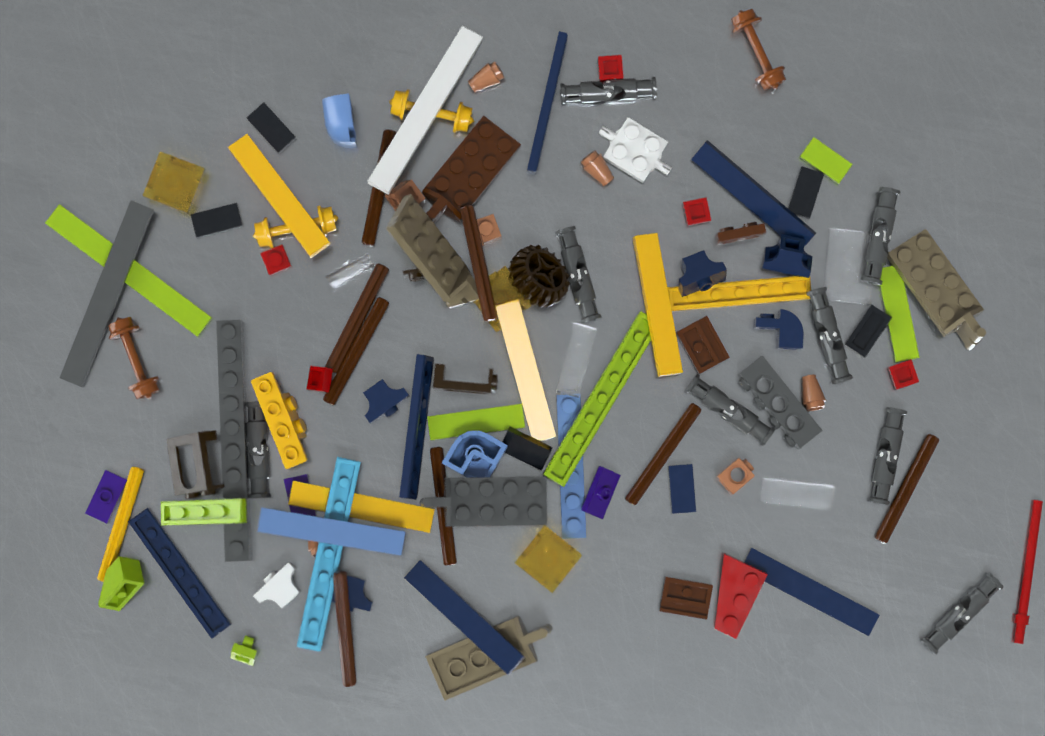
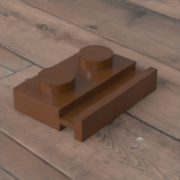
(731, 235)
(702, 345)
(686, 598)

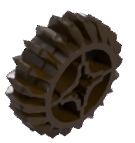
(539, 276)

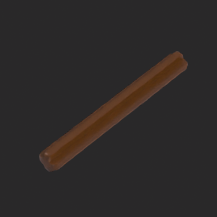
(376, 198)
(478, 263)
(357, 317)
(356, 350)
(663, 454)
(907, 488)
(446, 532)
(344, 628)

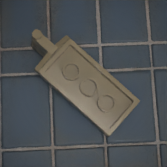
(432, 253)
(938, 288)
(467, 666)

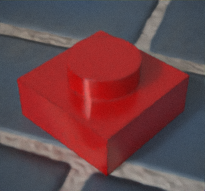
(610, 67)
(697, 211)
(276, 260)
(903, 374)
(319, 379)

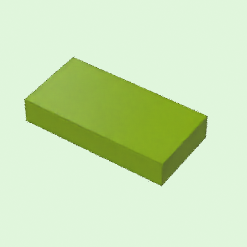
(826, 160)

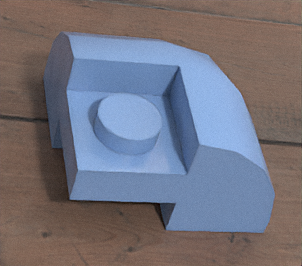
(339, 120)
(475, 454)

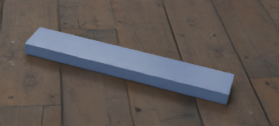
(331, 531)

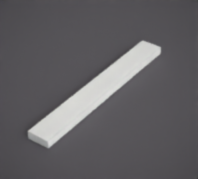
(425, 110)

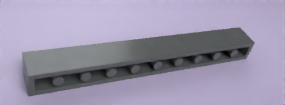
(233, 434)

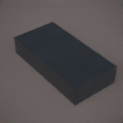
(271, 128)
(805, 192)
(216, 220)
(868, 331)
(526, 448)

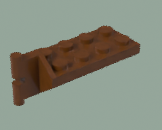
(469, 170)

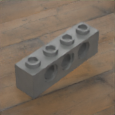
(807, 426)

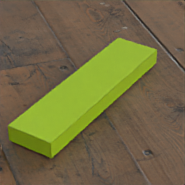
(897, 307)
(484, 420)
(203, 512)

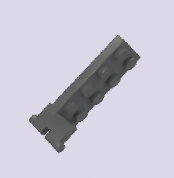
(492, 501)

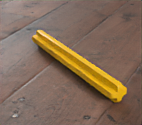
(121, 520)

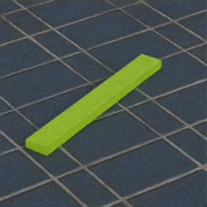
(138, 278)
(599, 401)

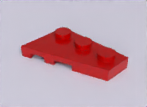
(737, 593)

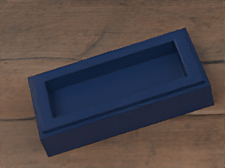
(682, 488)

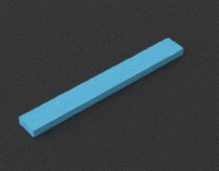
(327, 557)

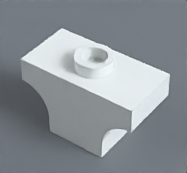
(279, 587)

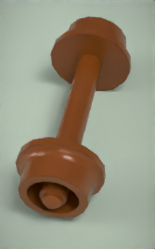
(744, 22)
(122, 329)

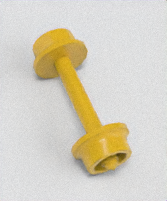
(461, 118)
(265, 234)

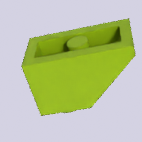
(120, 583)

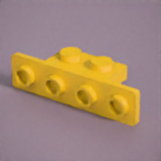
(282, 419)

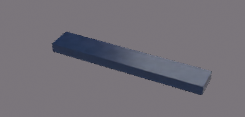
(547, 103)
(751, 193)
(416, 427)
(179, 573)
(813, 593)
(464, 617)

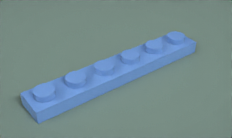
(572, 493)

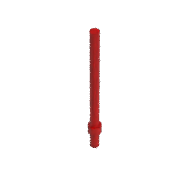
(1022, 619)

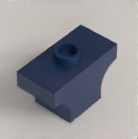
(788, 257)
(700, 273)
(383, 400)
(356, 594)

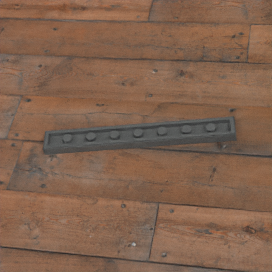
(106, 293)

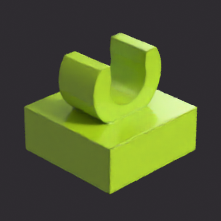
(244, 652)

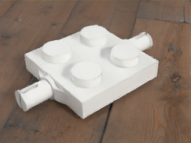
(635, 150)

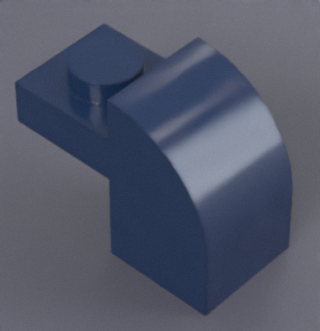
(789, 328)

